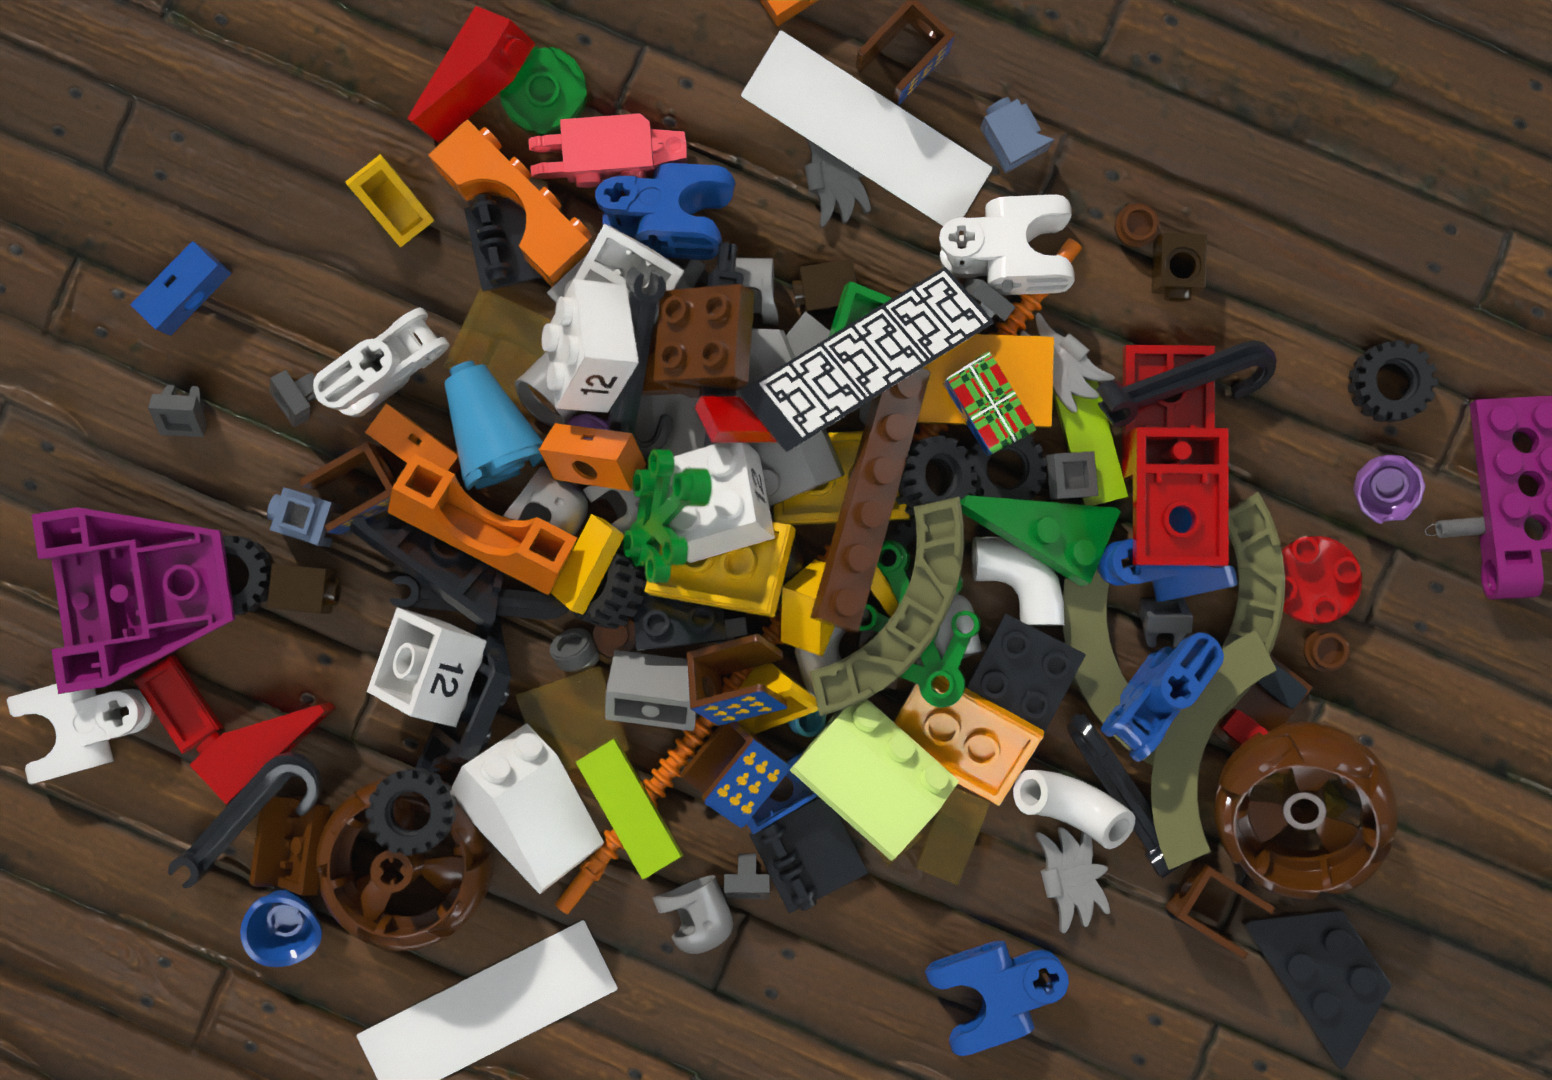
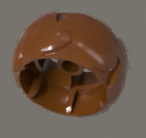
(1307, 758)
(362, 903)

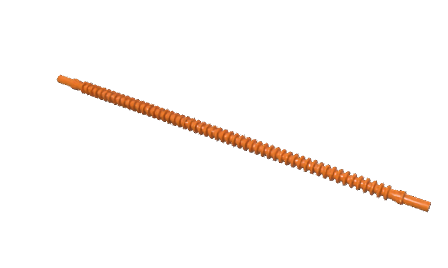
(595, 865)

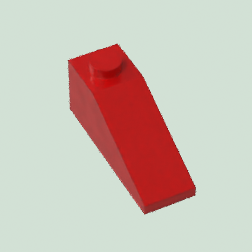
(471, 73)
(236, 756)

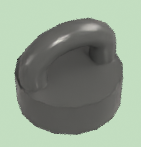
(574, 650)

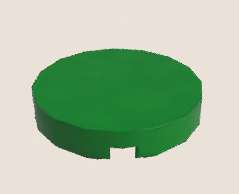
(545, 91)

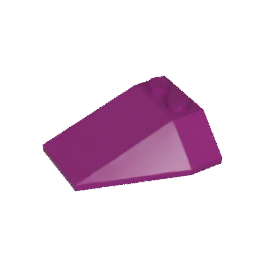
(129, 591)

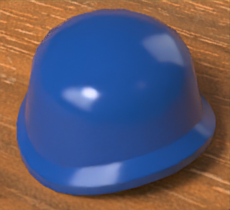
(281, 929)

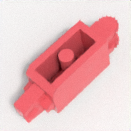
(607, 148)

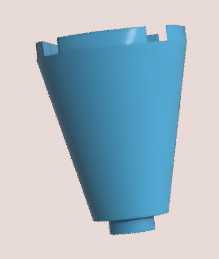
(488, 428)

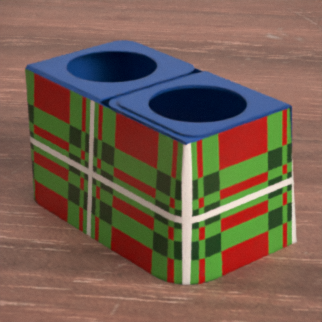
(989, 404)

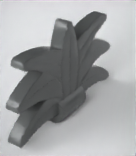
(833, 183)

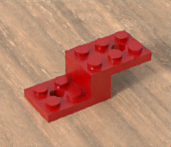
(1174, 463)

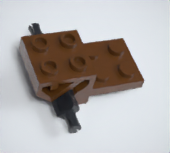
(703, 336)

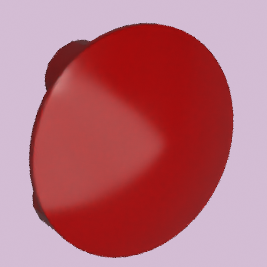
(1320, 580)

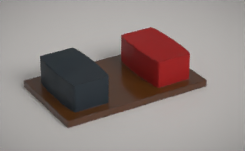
(1263, 706)

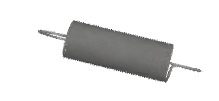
(1459, 527)

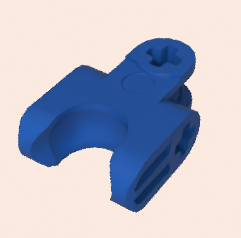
(662, 208)
(1167, 581)
(1160, 689)
(1007, 988)

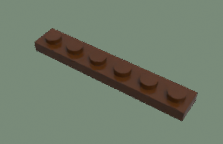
(869, 503)

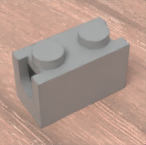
(649, 691)

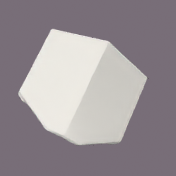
(617, 253)

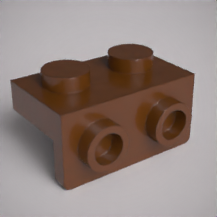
(288, 845)

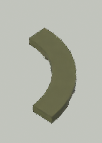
(1259, 574)
(915, 620)
(1087, 631)
(1182, 749)

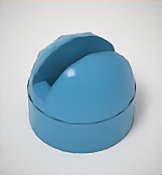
(808, 725)

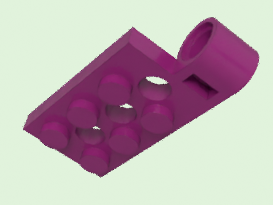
(1510, 557)

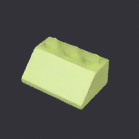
(875, 776)

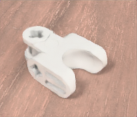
(1000, 246)
(379, 366)
(82, 726)

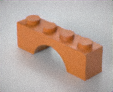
(476, 166)
(439, 506)

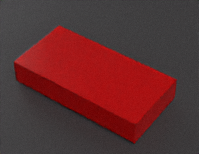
(731, 420)
(178, 704)

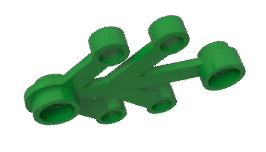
(656, 512)
(932, 661)

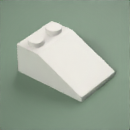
(527, 807)

